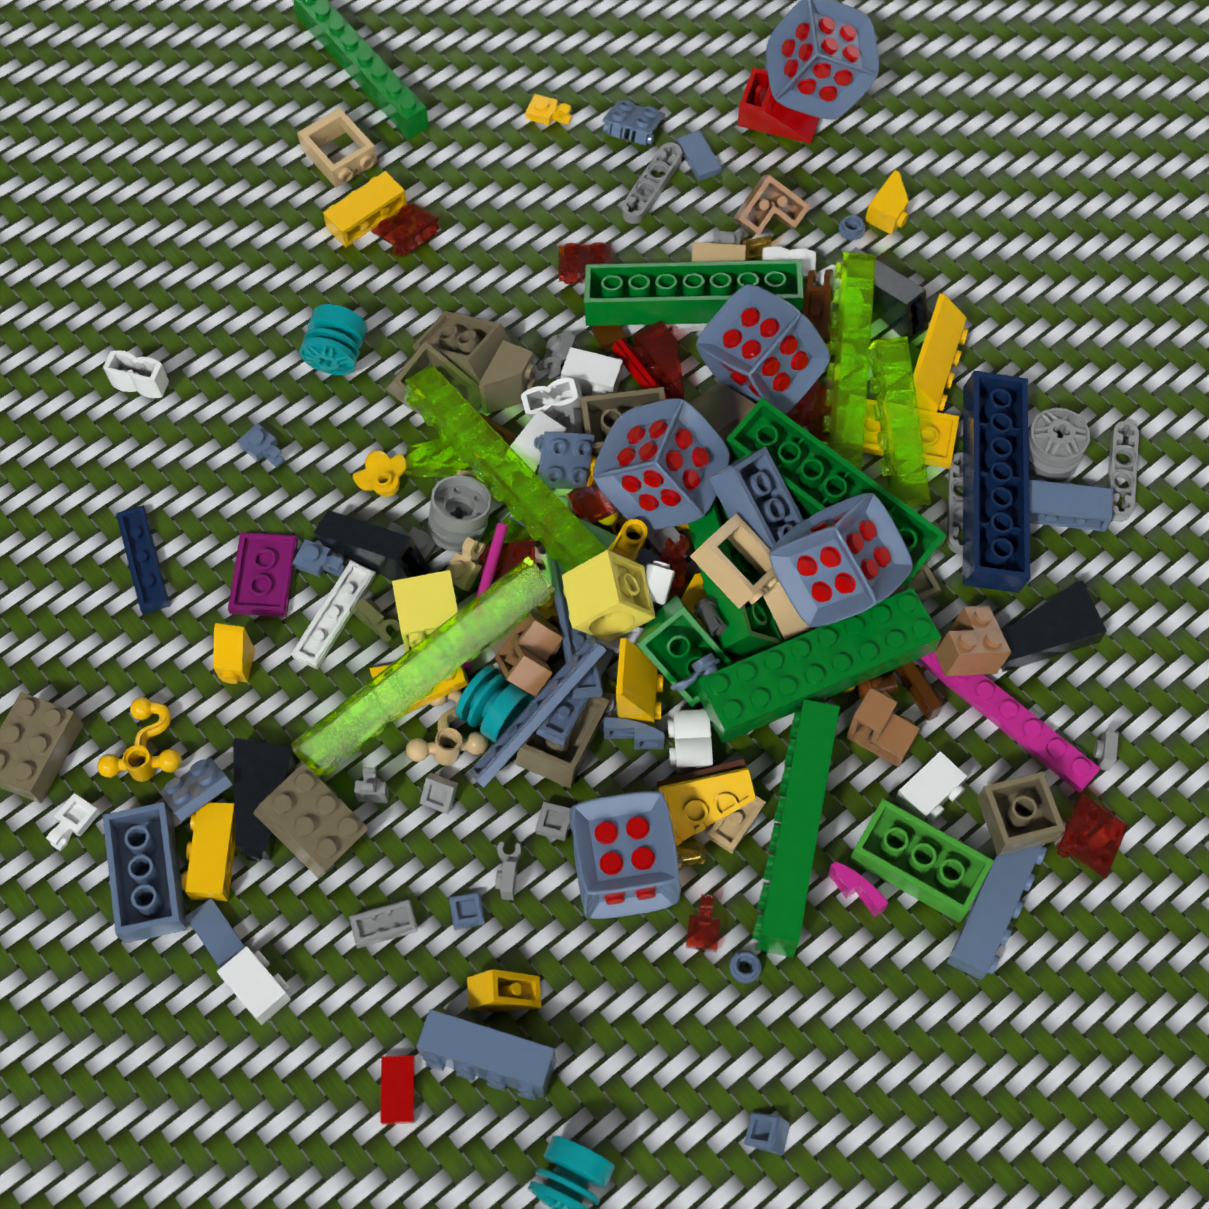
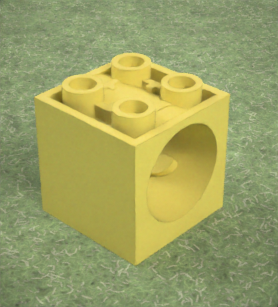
(608, 596)
(423, 605)

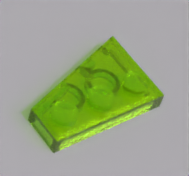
(433, 460)

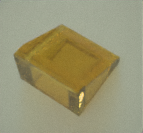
(755, 246)
(691, 854)

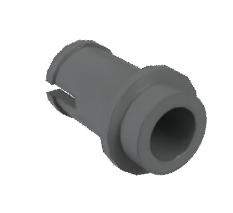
(707, 613)

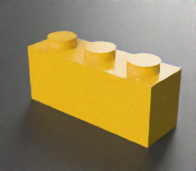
(364, 209)
(210, 853)

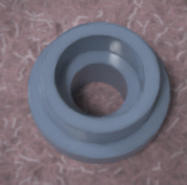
(852, 222)
(749, 958)

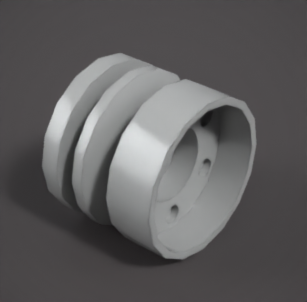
(1057, 444)
(458, 511)

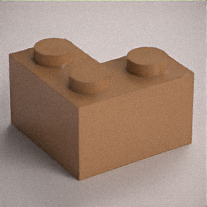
(768, 200)
(973, 644)
(526, 653)
(881, 730)

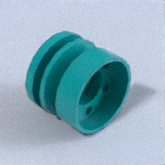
(333, 339)
(491, 702)
(573, 1174)

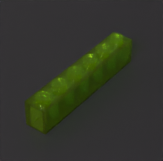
(898, 421)

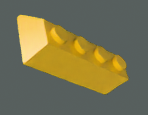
(939, 354)

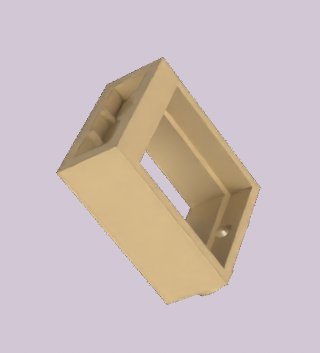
(325, 131)
(724, 572)

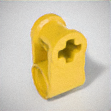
(625, 546)

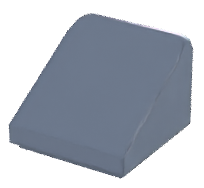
(767, 1133)

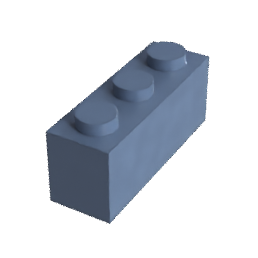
(1070, 505)

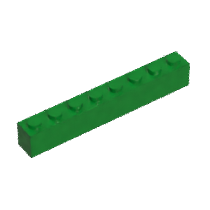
(363, 65)

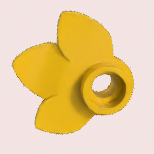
(381, 473)

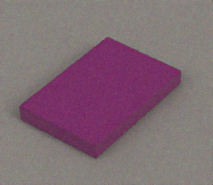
(263, 574)

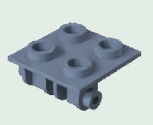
(638, 119)
(564, 459)

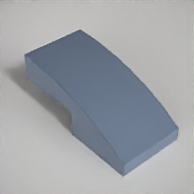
(644, 735)

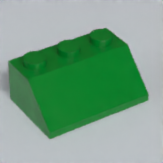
(676, 642)

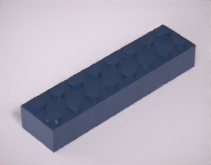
(996, 482)

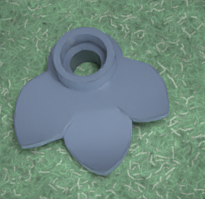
(701, 667)

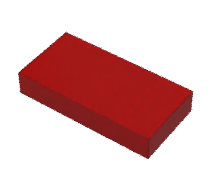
(398, 1090)

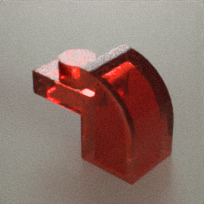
(591, 503)

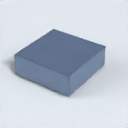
(466, 910)

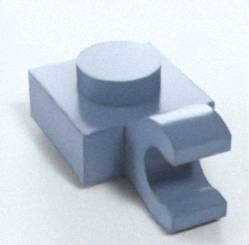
(261, 444)
(316, 559)

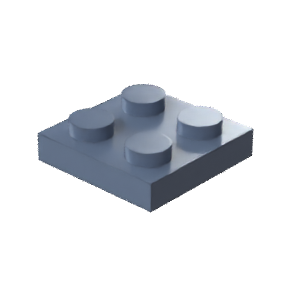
(195, 788)

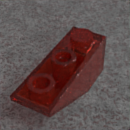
(660, 353)

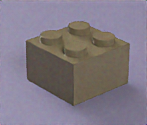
(1020, 813)

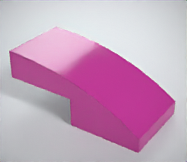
(852, 882)

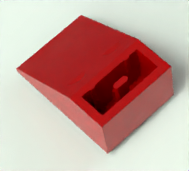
(764, 114)

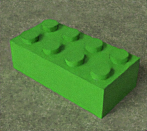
(921, 860)

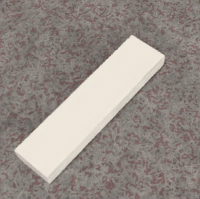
(333, 615)

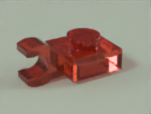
(674, 557)
(702, 929)

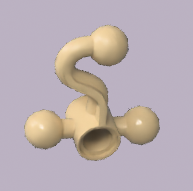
(474, 743)

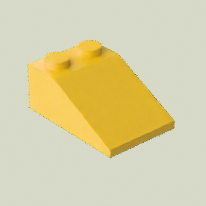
(637, 685)

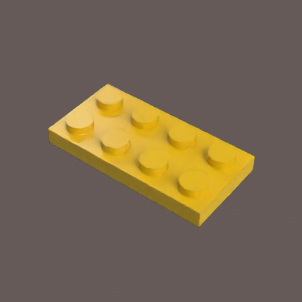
(937, 434)

